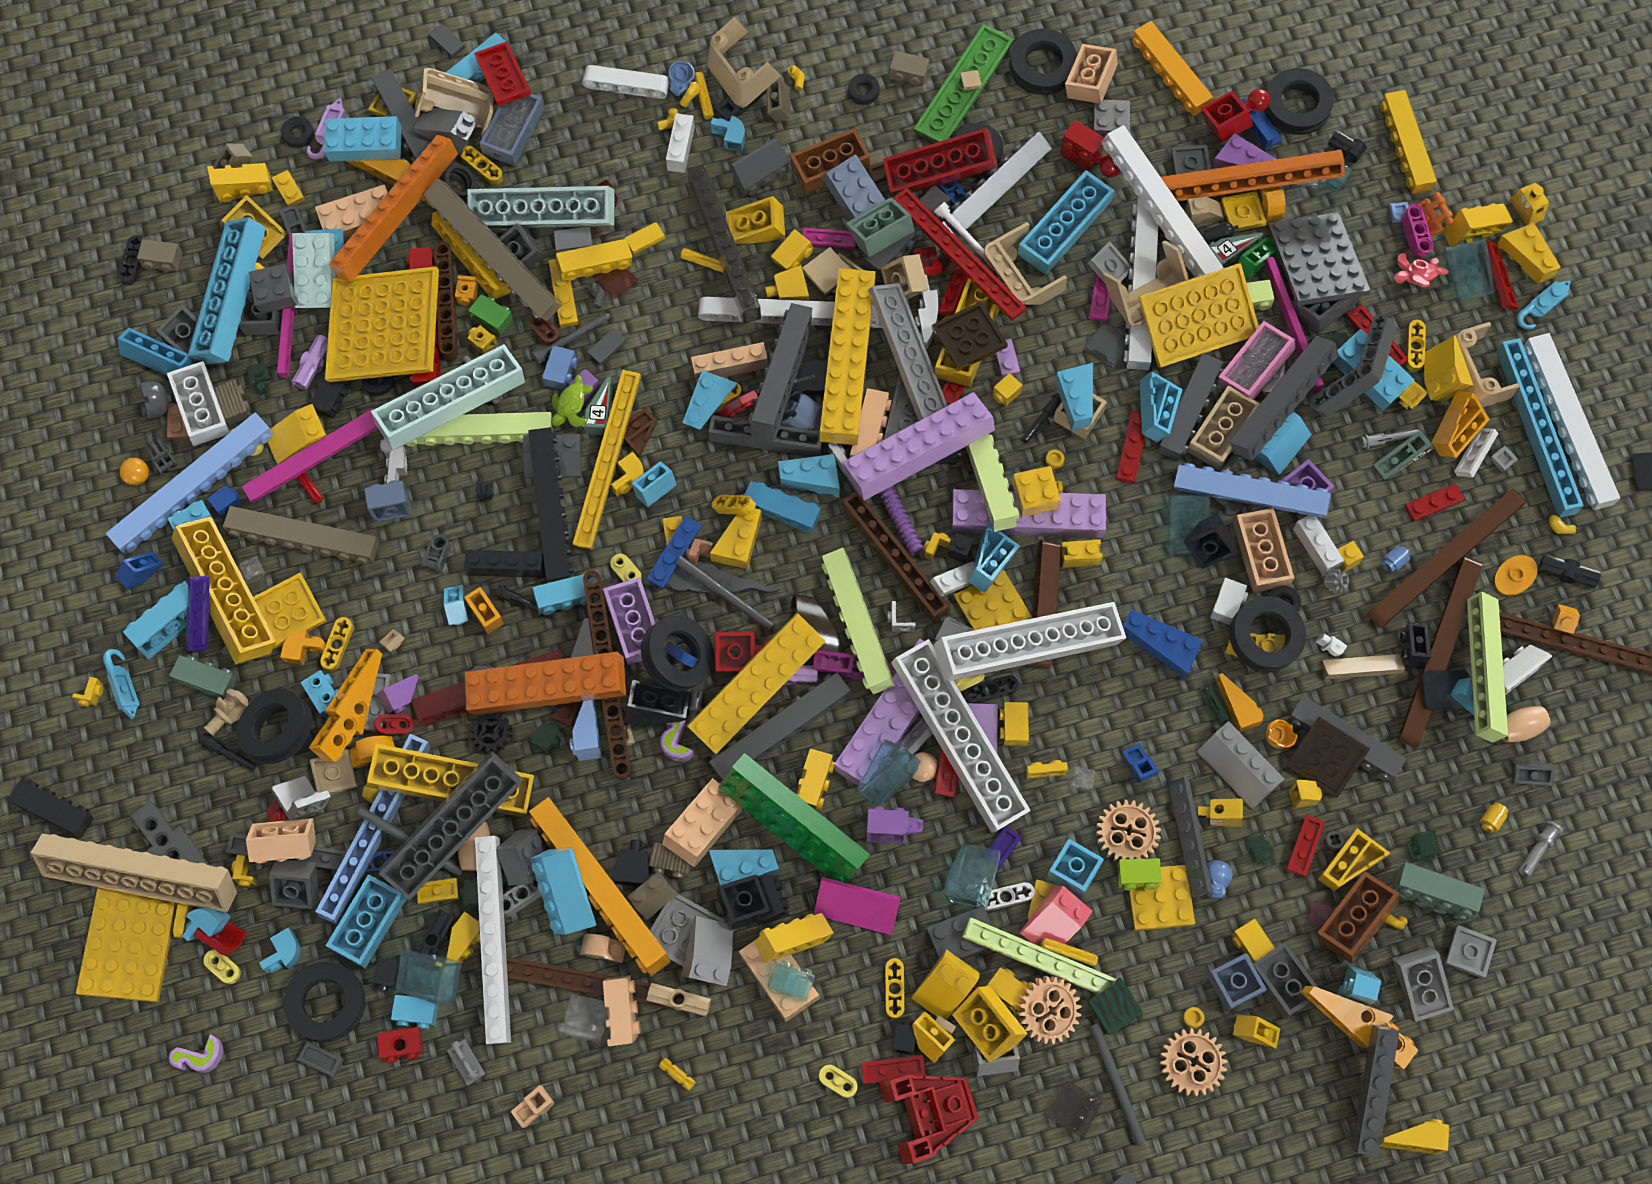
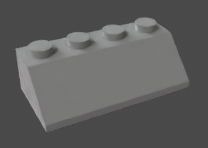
(1240, 765)

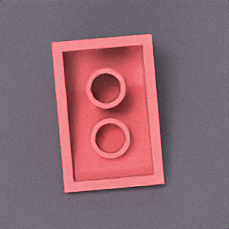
(1056, 917)

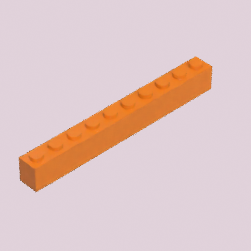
(1256, 175)
(393, 209)

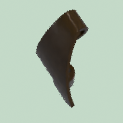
(814, 615)

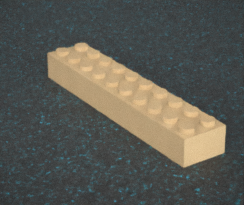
(134, 872)

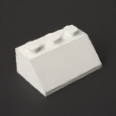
(1523, 665)

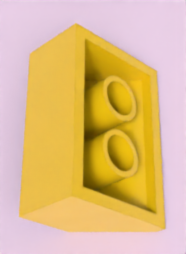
(989, 1023)

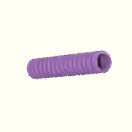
(901, 521)

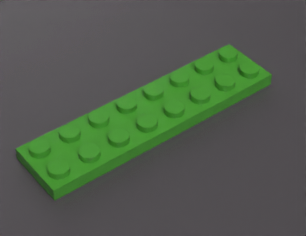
(952, 101)

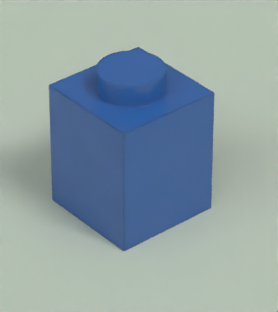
(223, 500)

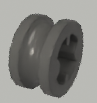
(1340, 839)

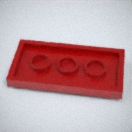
(502, 74)

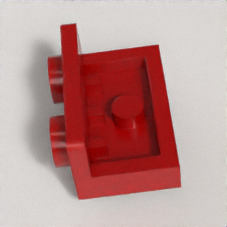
(224, 942)

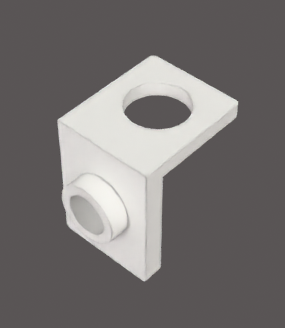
(897, 627)

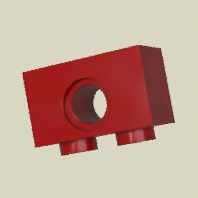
(388, 1041)

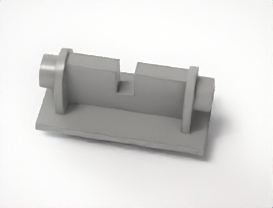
(465, 1061)

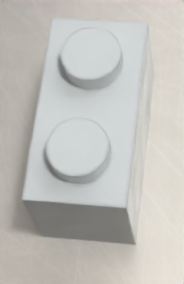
(1229, 601)

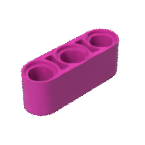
(1416, 239)

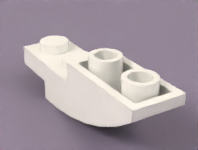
(927, 315)
(395, 462)

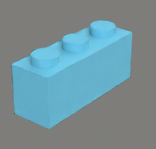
(560, 595)

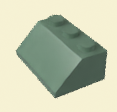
(880, 227)

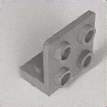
(299, 798)

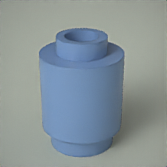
(1395, 559)

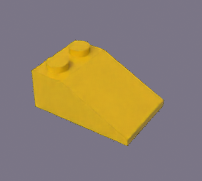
(248, 208)
(757, 221)
(1445, 370)
(296, 433)
(946, 985)
(1425, 1138)

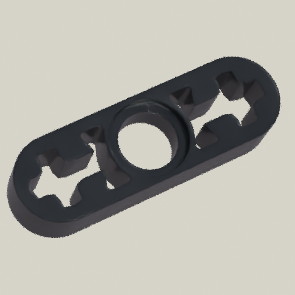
(133, 268)
(1005, 690)

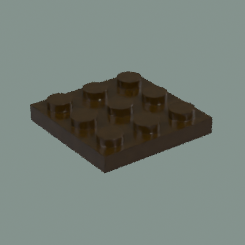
(969, 336)
(1328, 756)

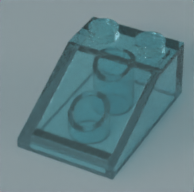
(1470, 269)
(1183, 516)
(887, 773)
(972, 876)
(428, 977)

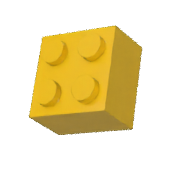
(1036, 491)

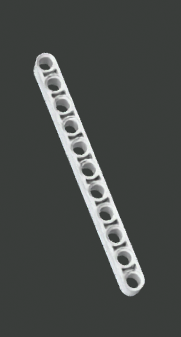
(771, 311)

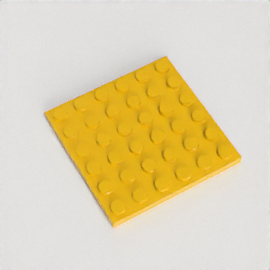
(382, 325)

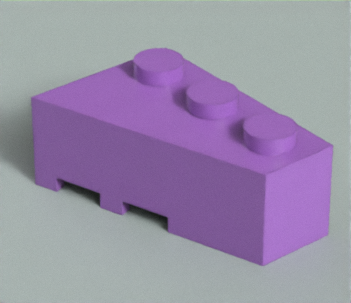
(1239, 152)

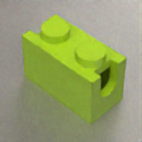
(1139, 873)

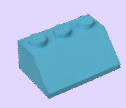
(1284, 444)

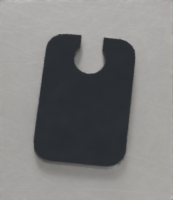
(1438, 686)

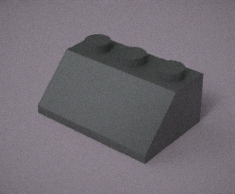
(760, 168)
(570, 456)

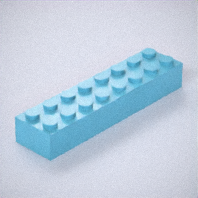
(226, 291)

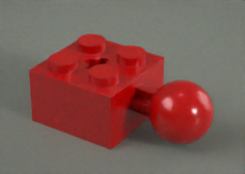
(1230, 115)
(1085, 149)
(742, 641)

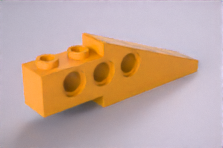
(354, 693)
(1347, 1016)

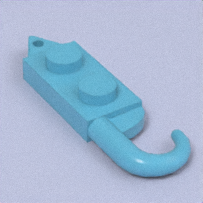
(1544, 302)
(121, 684)

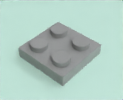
(1111, 115)
(1110, 260)
(1470, 951)

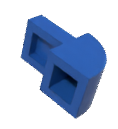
(1140, 764)

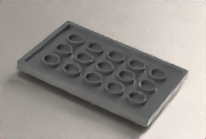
(1318, 259)

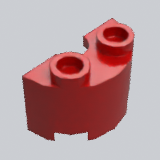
(929, 260)

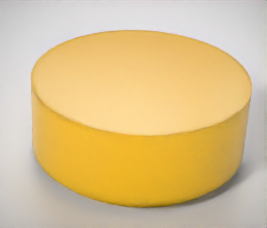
(1054, 459)
(1193, 1017)

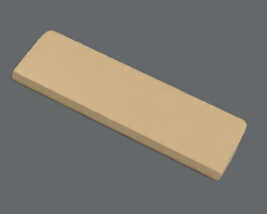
(1363, 666)

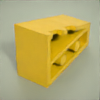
(1531, 252)
(1352, 860)

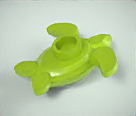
(570, 403)

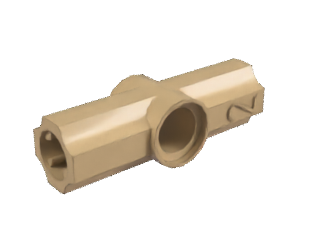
(665, 996)

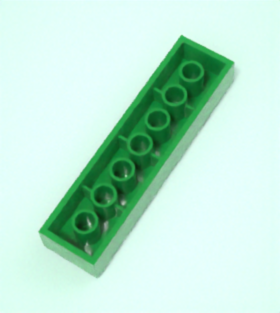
(793, 820)

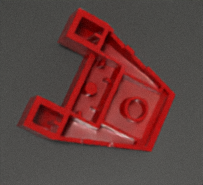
(936, 1109)

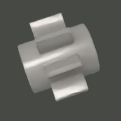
(1336, 580)

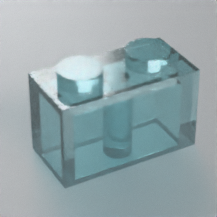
(791, 981)

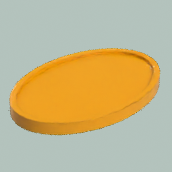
(1515, 575)

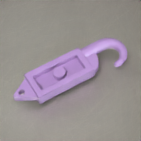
(332, 111)

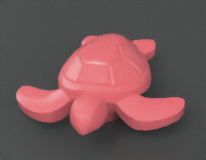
(1419, 271)

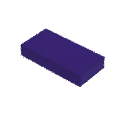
(1006, 844)

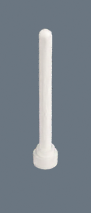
(943, 211)

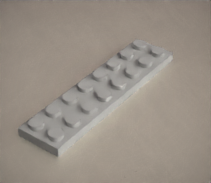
(908, 349)

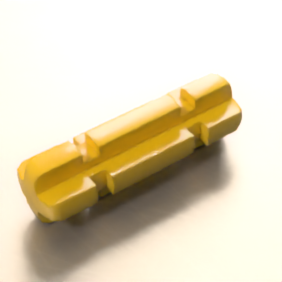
(677, 1074)

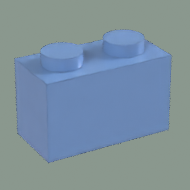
(559, 368)

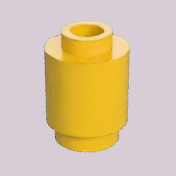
(1494, 817)

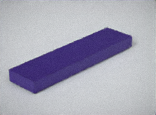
(198, 613)

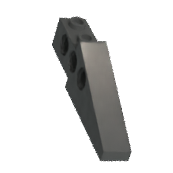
(178, 839)

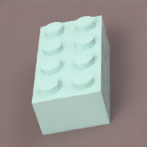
(312, 269)

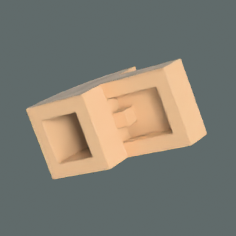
(602, 948)
(533, 1106)

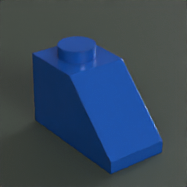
(138, 569)

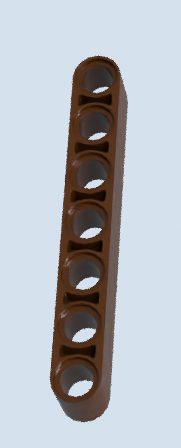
(447, 308)
(1046, 584)

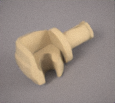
(227, 710)

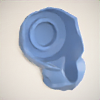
(681, 76)
(1220, 877)

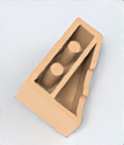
(621, 1010)

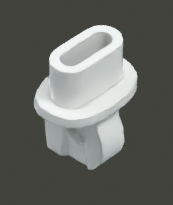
(1332, 644)

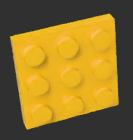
(994, 607)
(289, 608)
(1167, 905)

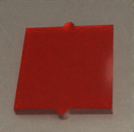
(616, 281)

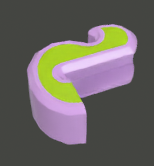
(670, 740)
(199, 1062)

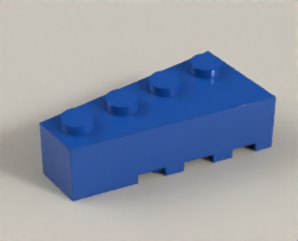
(1163, 642)

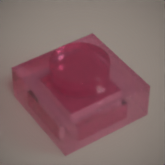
(1320, 913)

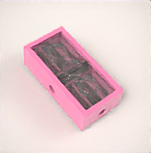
(1258, 361)

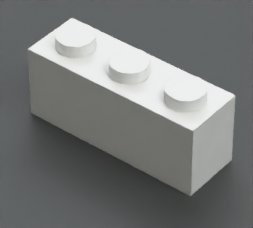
(680, 143)
(1318, 544)

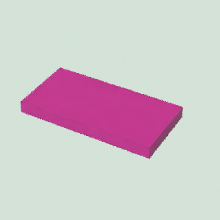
(857, 906)

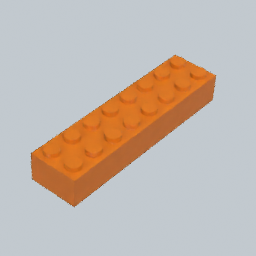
(545, 683)

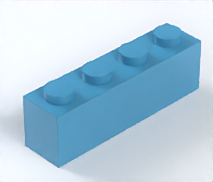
(151, 352)
(784, 508)

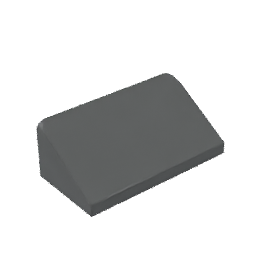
(1533, 773)

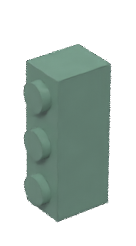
(202, 676)

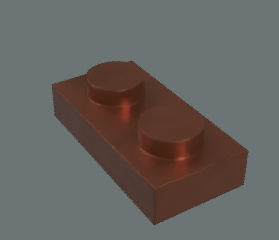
(567, 713)

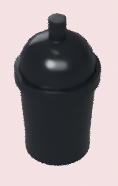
(1219, 232)

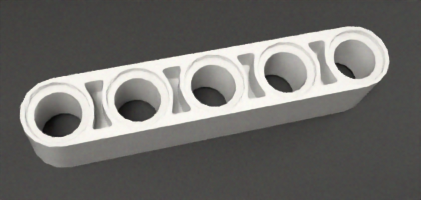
(625, 81)

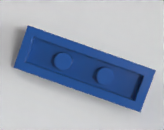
(1263, 129)

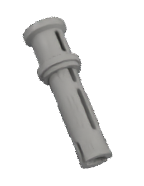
(1544, 841)

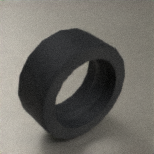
(464, 173)

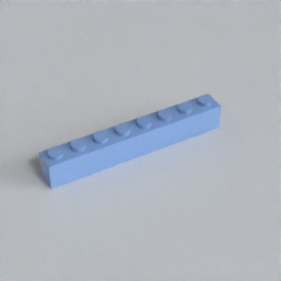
(1253, 491)

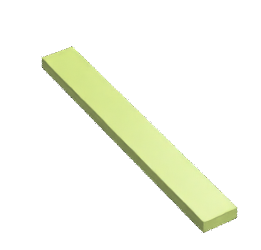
(1036, 956)

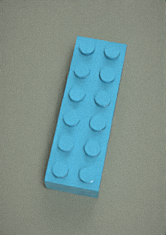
(1065, 222)

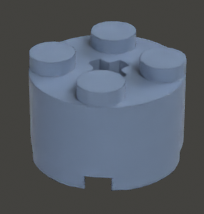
(800, 411)

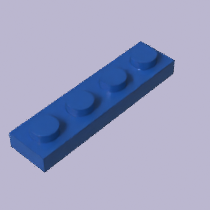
(676, 547)

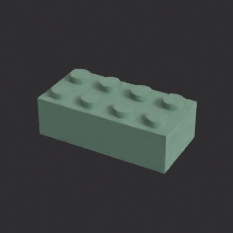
(1437, 891)

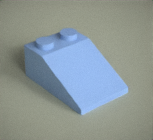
(586, 733)

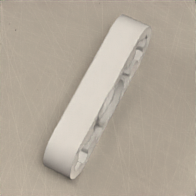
(1021, 898)

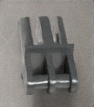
(161, 457)

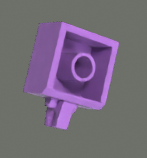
(1308, 475)
(891, 825)

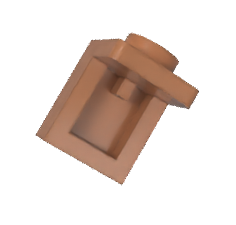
(698, 548)

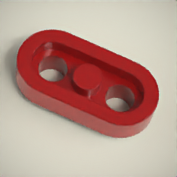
(392, 724)

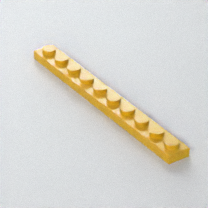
(607, 460)

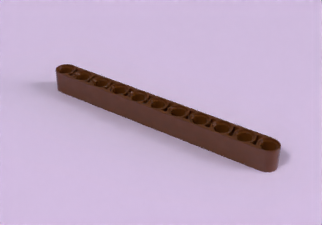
(1446, 558)
(606, 646)
(1441, 646)

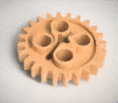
(1130, 814)
(1058, 1025)
(1185, 1079)

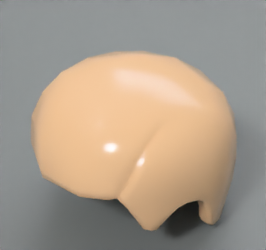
(927, 768)

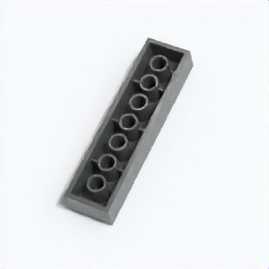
(780, 374)
(450, 825)

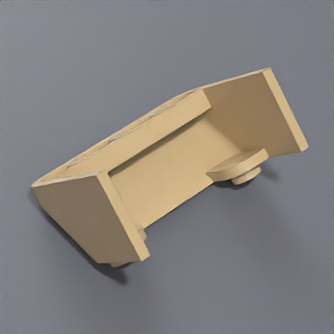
(745, 84)
(456, 94)
(1001, 256)
(1169, 272)
(1487, 389)

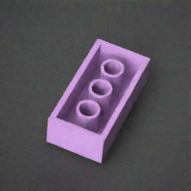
(630, 616)

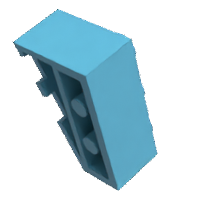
(1076, 394)
(706, 399)
(1158, 405)
(810, 474)
(992, 557)
(739, 864)
(1360, 986)

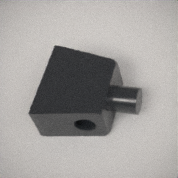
(631, 866)

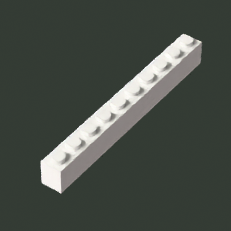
(1160, 202)
(1144, 270)
(1571, 422)
(492, 941)

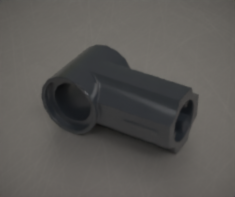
(1350, 148)

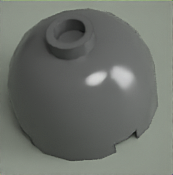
(155, 399)

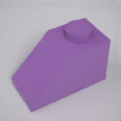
(398, 695)

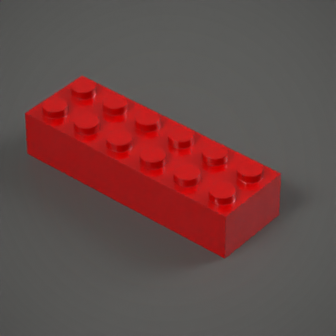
(941, 162)

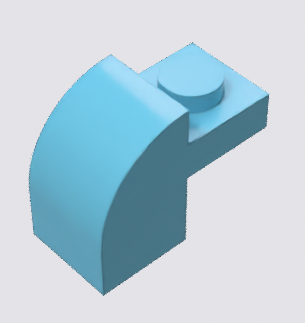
(733, 132)
(207, 920)
(287, 952)

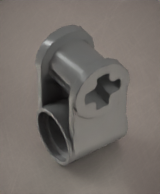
(436, 557)

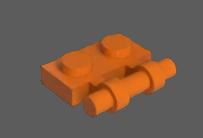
(1432, 219)

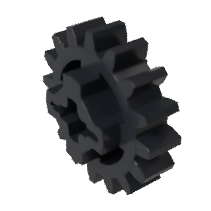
(497, 727)

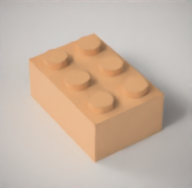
(1091, 73)
(281, 840)

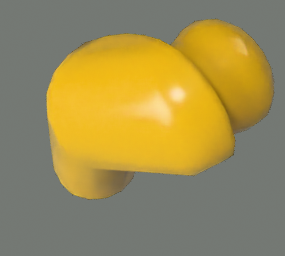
(798, 76)
(691, 92)
(669, 122)
(1559, 526)
(1398, 923)

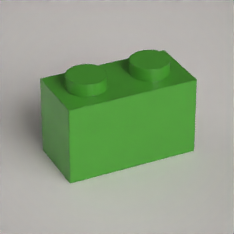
(490, 314)

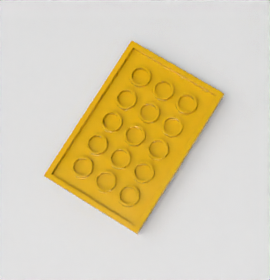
(1199, 315)
(126, 946)

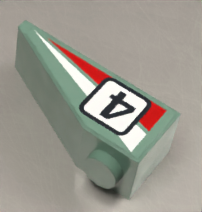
(1230, 249)
(599, 409)
(1404, 455)

